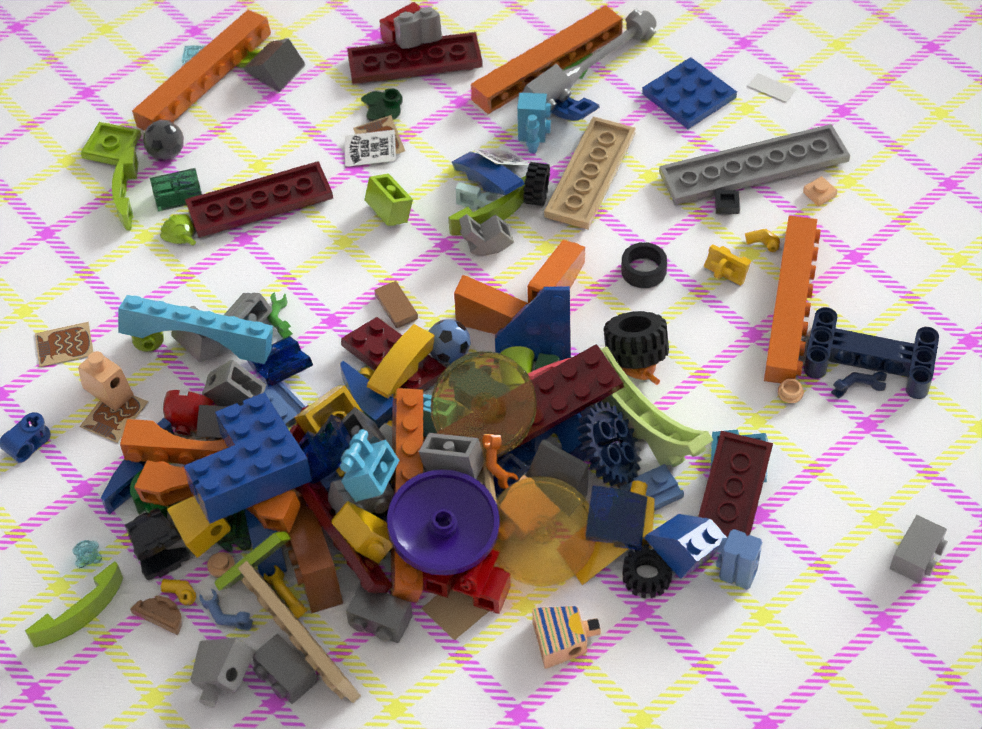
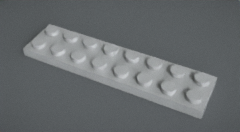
(754, 163)

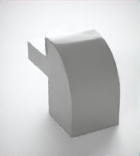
(486, 238)

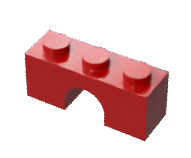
(493, 594)

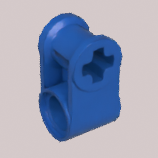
(24, 439)

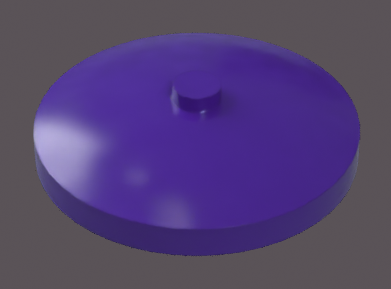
(443, 522)

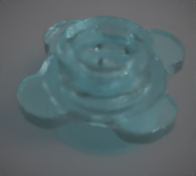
(86, 547)

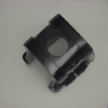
(150, 537)

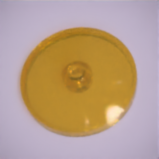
(482, 397)
(542, 531)

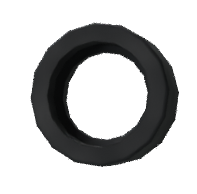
(644, 250)

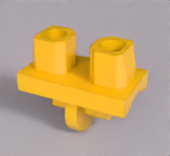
(726, 264)

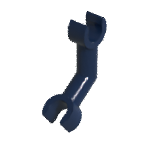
(855, 377)

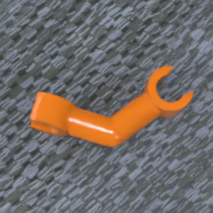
(492, 444)

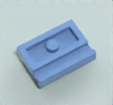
(284, 402)
(661, 486)

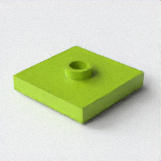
(109, 143)

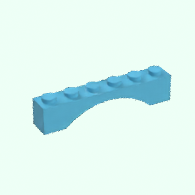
(243, 337)

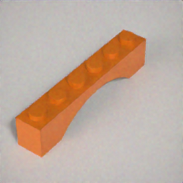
(148, 441)
(168, 484)

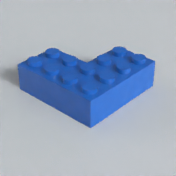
(255, 466)

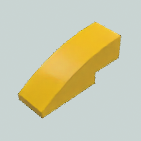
(401, 361)

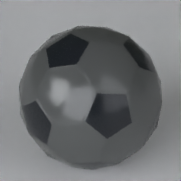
(163, 140)

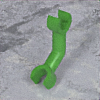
(281, 326)

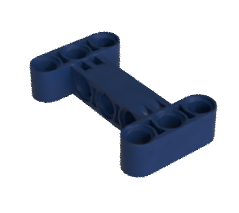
(872, 352)

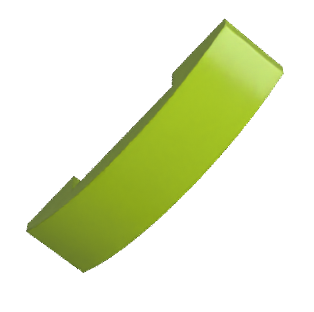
(125, 169)
(502, 207)
(48, 630)

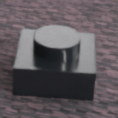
(727, 202)

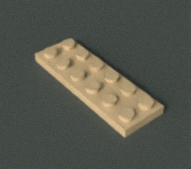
(590, 173)
(298, 634)

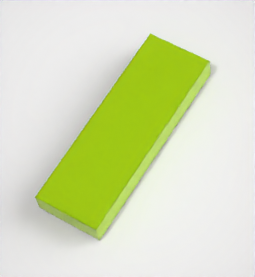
(254, 558)

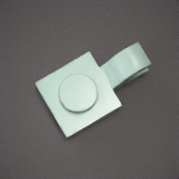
(471, 196)

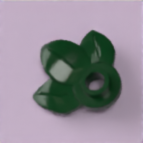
(383, 104)

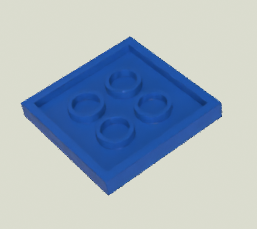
(689, 92)

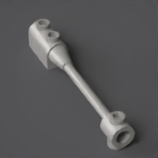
(558, 83)

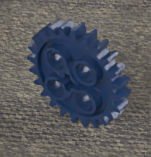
(616, 461)

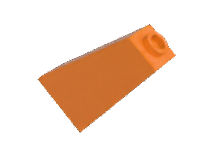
(559, 268)
(483, 306)

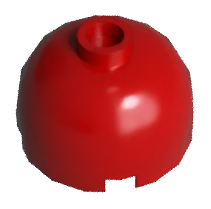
(183, 410)

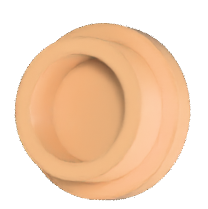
(790, 391)
(220, 563)

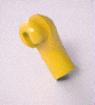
(764, 236)
(181, 588)

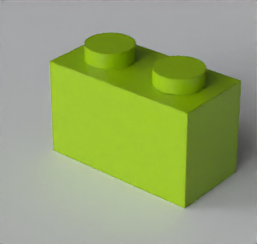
(388, 199)

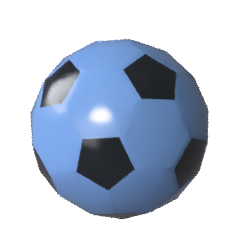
(450, 340)

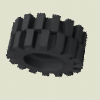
(536, 183)
(643, 584)

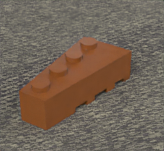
(313, 561)

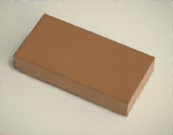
(396, 304)

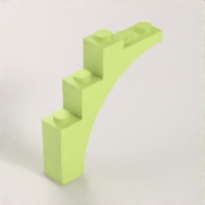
(665, 436)

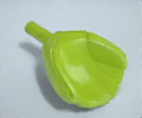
(178, 230)

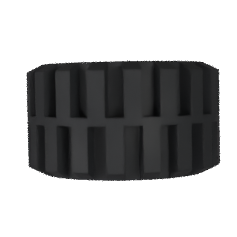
(637, 339)

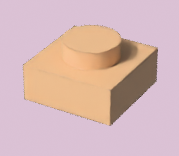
(820, 191)

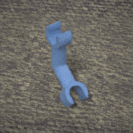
(240, 620)

